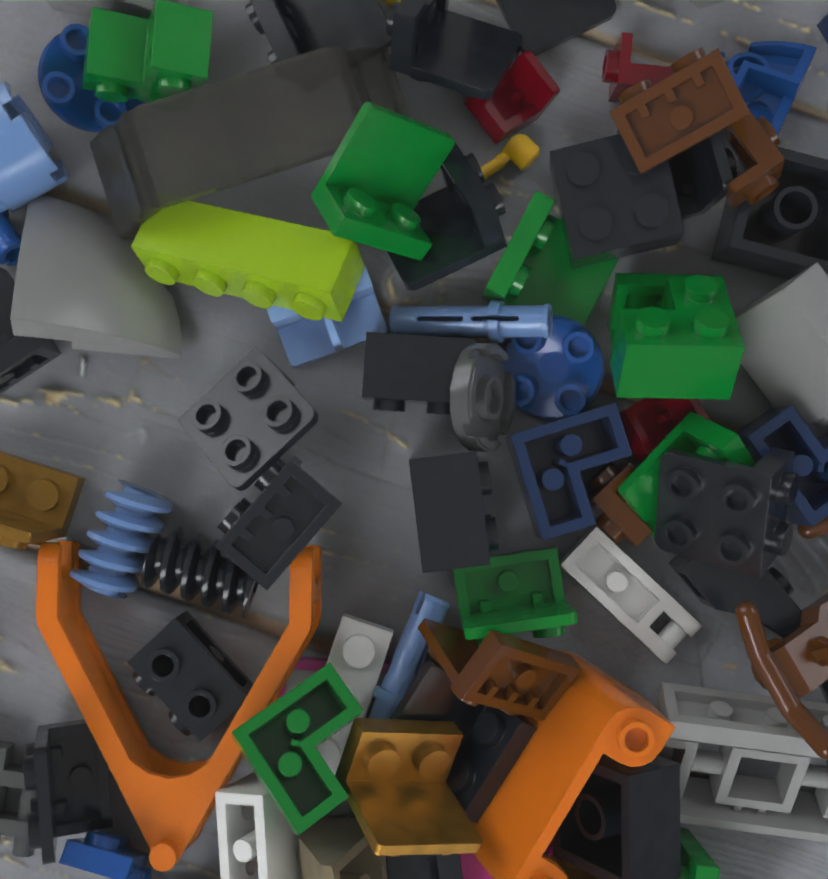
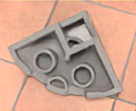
(88, 286)

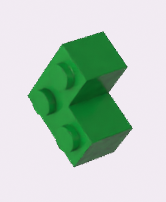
(147, 56)
(682, 348)
(284, 743)

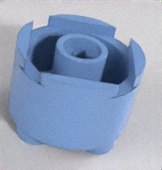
(24, 159)

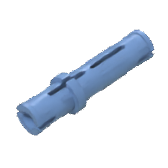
(489, 321)
(408, 656)

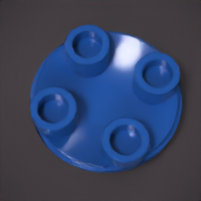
(62, 79)
(558, 373)

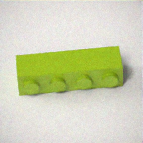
(251, 259)

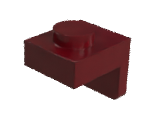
(623, 74)
(518, 100)
(652, 419)

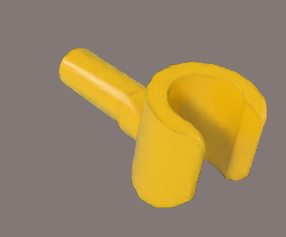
(518, 150)

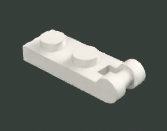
(628, 593)

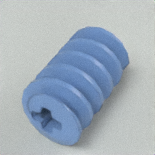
(122, 540)

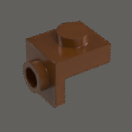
(755, 147)
(615, 517)

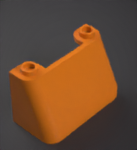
(588, 720)

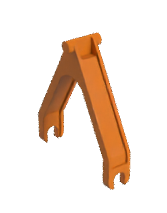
(163, 793)

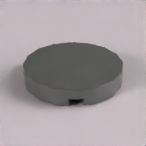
(482, 397)

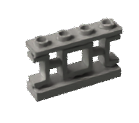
(746, 728)

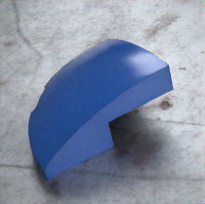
(771, 77)

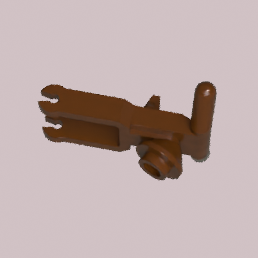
(791, 665)

